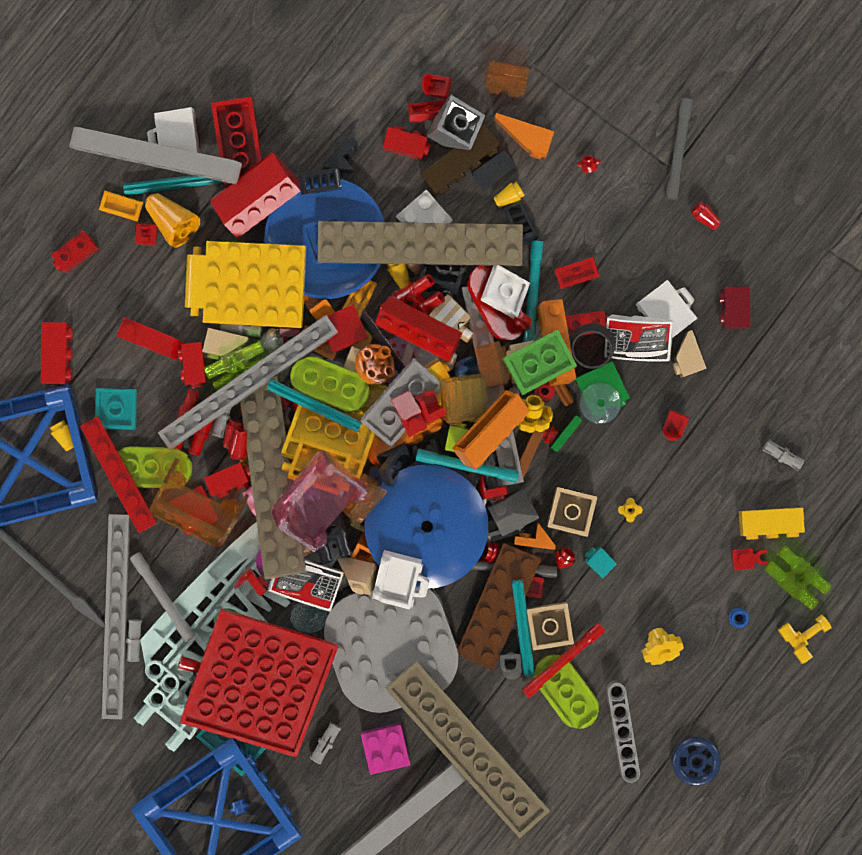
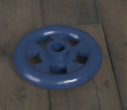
(682, 751)

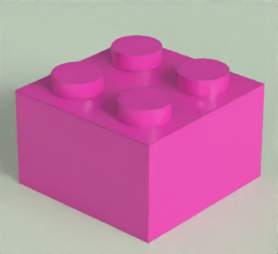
(385, 748)

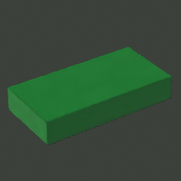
(566, 433)

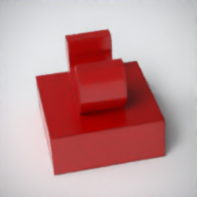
(146, 234)

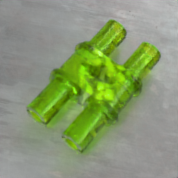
(231, 362)
(808, 575)

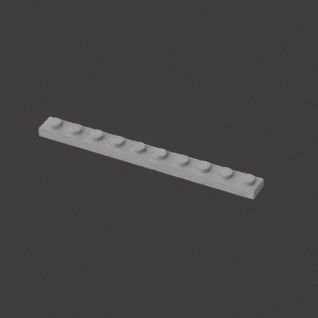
(248, 382)
(507, 450)
(116, 616)

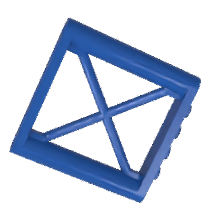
(77, 493)
(224, 758)

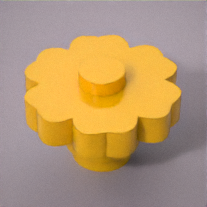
(538, 417)
(661, 647)

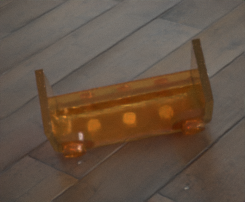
(193, 511)

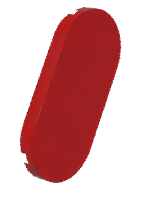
(498, 323)

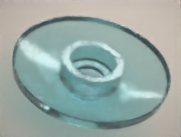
(589, 404)
(300, 617)

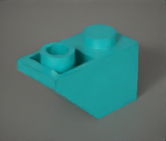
(599, 561)

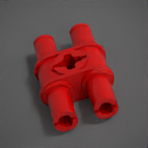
(413, 292)
(200, 436)

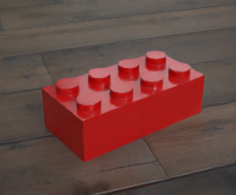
(237, 132)

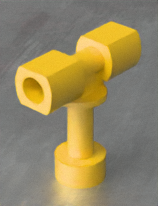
(799, 640)

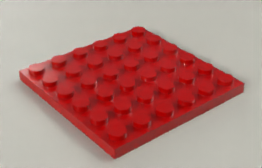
(258, 683)

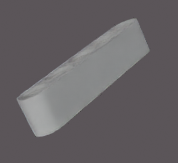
(628, 739)

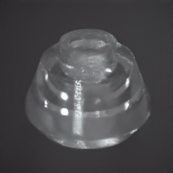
(271, 340)

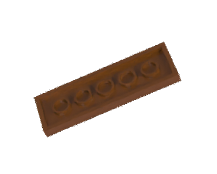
(496, 606)

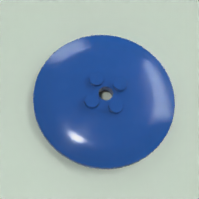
(298, 225)
(446, 502)

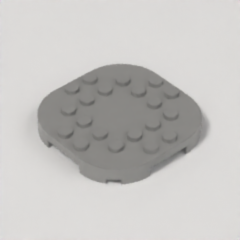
(383, 640)

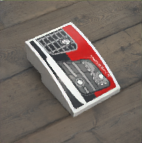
(640, 338)
(314, 587)

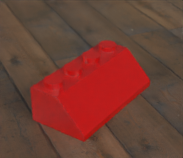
(255, 195)
(418, 329)

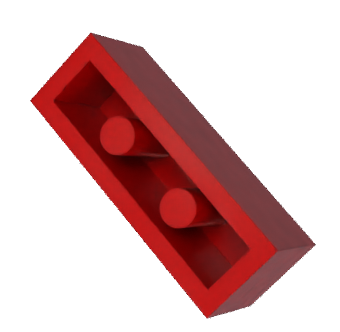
(56, 353)

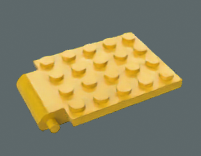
(247, 284)
(314, 432)

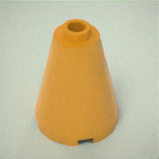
(172, 219)

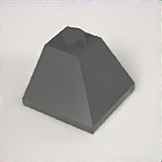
(456, 124)
(513, 512)

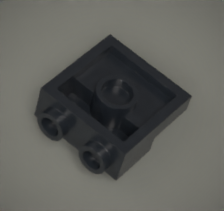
(446, 278)

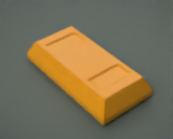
(121, 206)

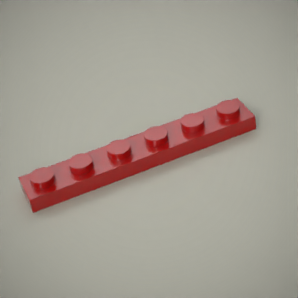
(118, 474)

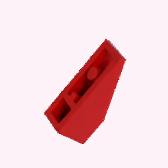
(149, 338)

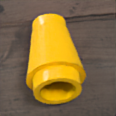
(510, 194)
(399, 273)
(62, 434)

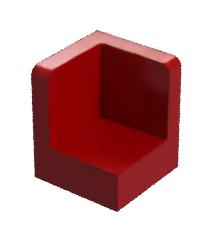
(429, 406)

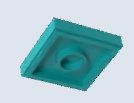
(117, 408)

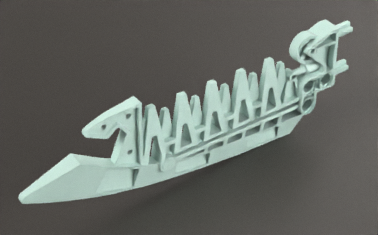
(174, 698)

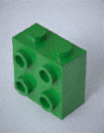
(604, 374)

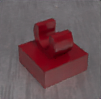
(289, 331)

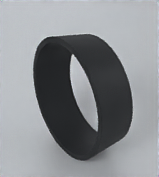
(593, 328)

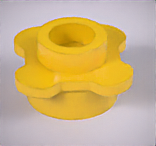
(630, 503)

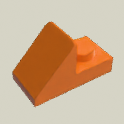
(318, 307)
(540, 541)

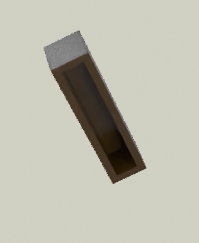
(459, 161)

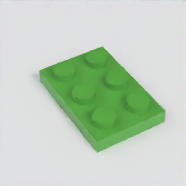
(539, 362)

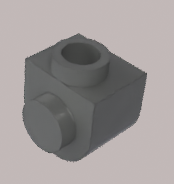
(511, 665)

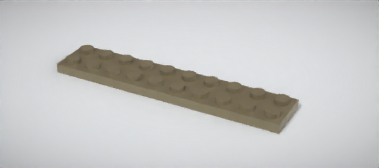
(420, 243)
(265, 440)
(467, 749)

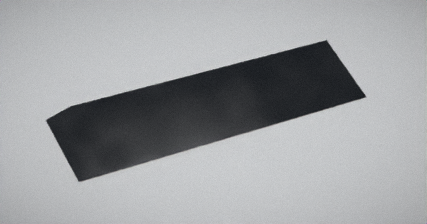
(380, 340)

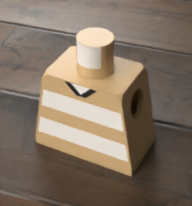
(454, 316)

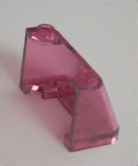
(316, 500)

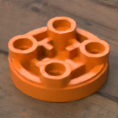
(375, 364)

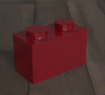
(735, 307)

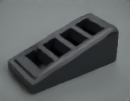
(333, 171)
(527, 238)

